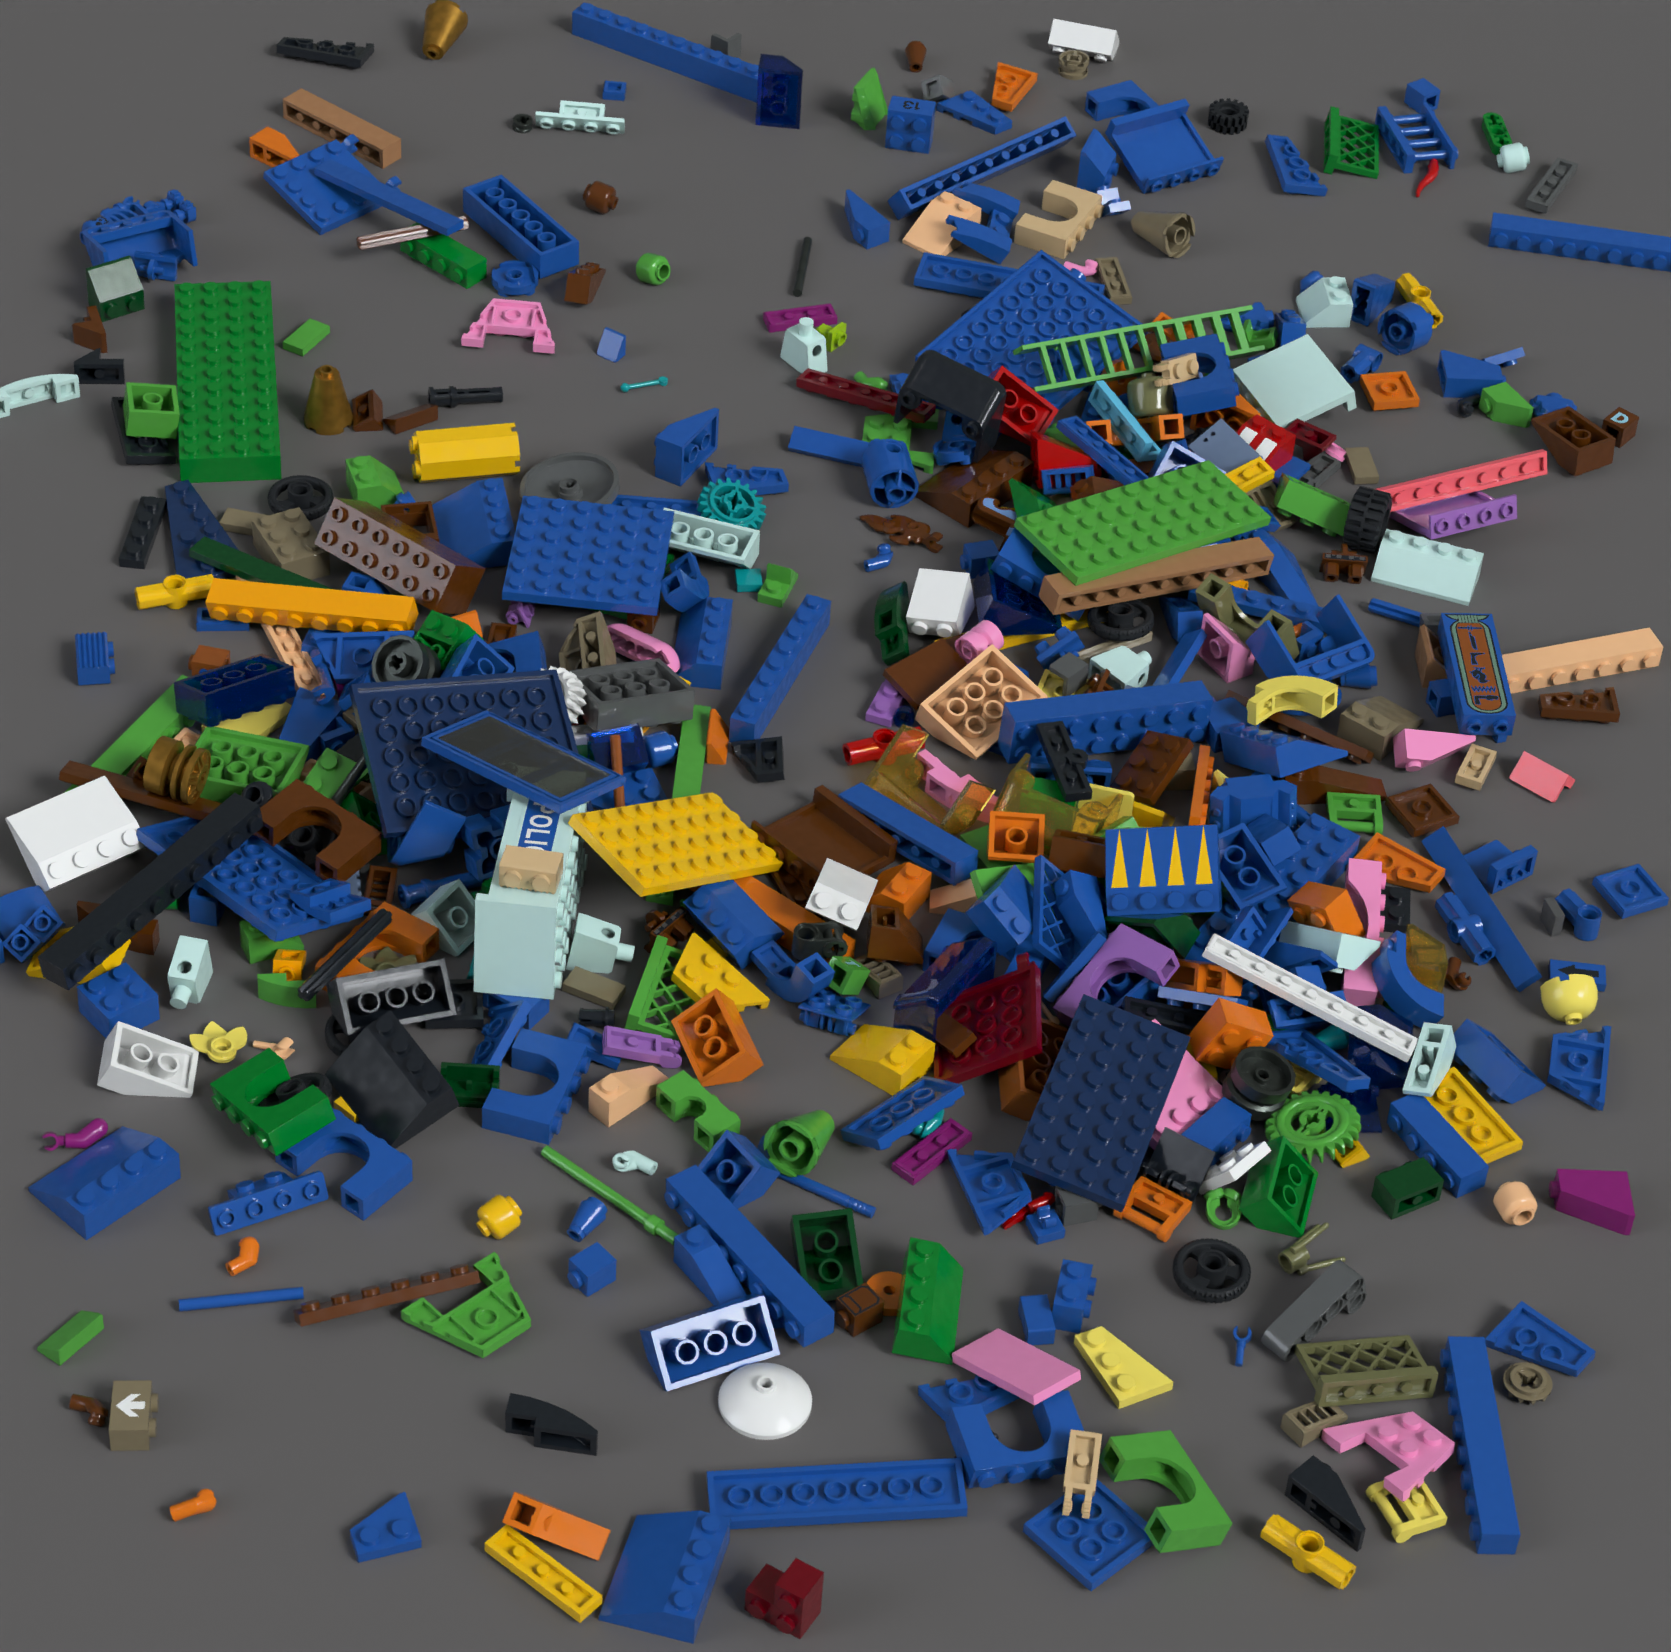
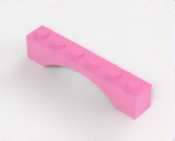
(1364, 885)

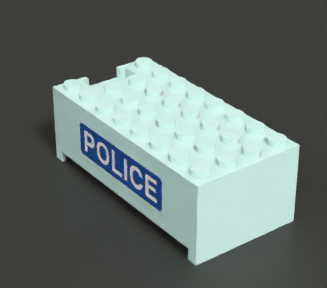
(522, 932)

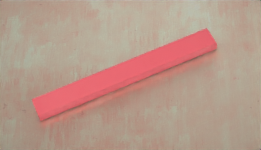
(1467, 480)

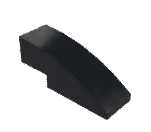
(549, 1425)

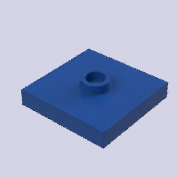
(1630, 891)

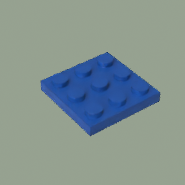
(1093, 1546)

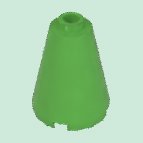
(798, 1142)

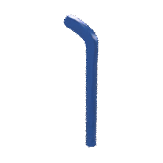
(823, 1190)

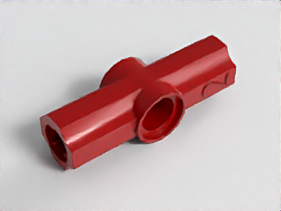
(869, 748)

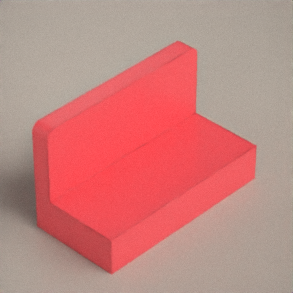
(1540, 777)

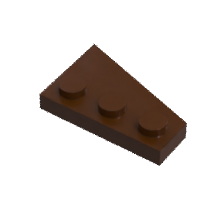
(1587, 706)

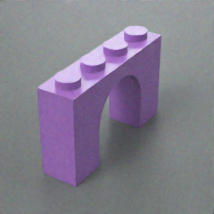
(1121, 953)

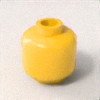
(499, 1217)

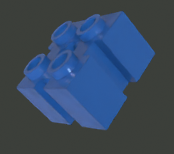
(484, 841)

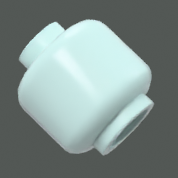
(1513, 157)

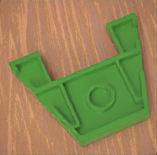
(884, 428)
(482, 1321)

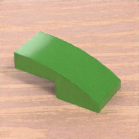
(279, 991)

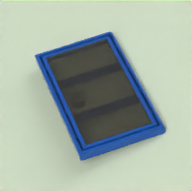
(523, 761)

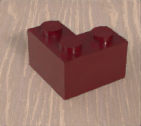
(788, 1598)

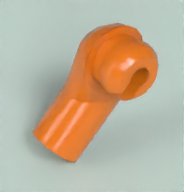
(200, 1504)

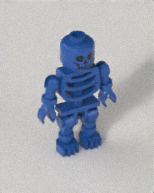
(175, 203)

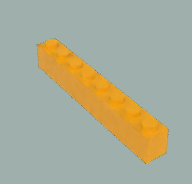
(309, 607)

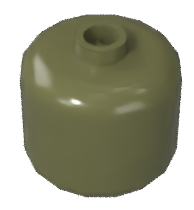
(1147, 400)

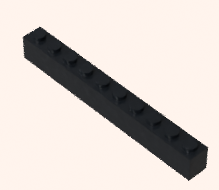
(150, 891)

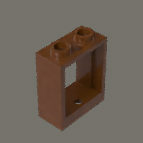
(417, 515)

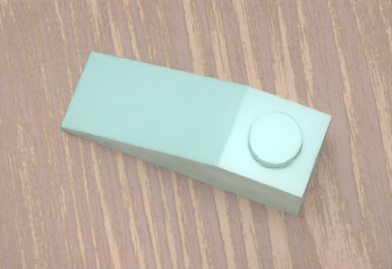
(1430, 1059)

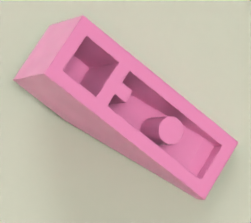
(1421, 748)

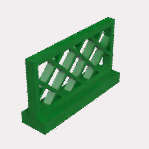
(1334, 142)

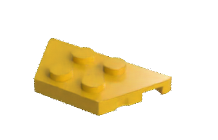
(704, 970)

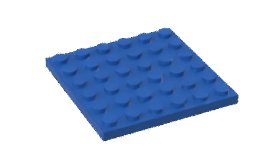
(588, 555)

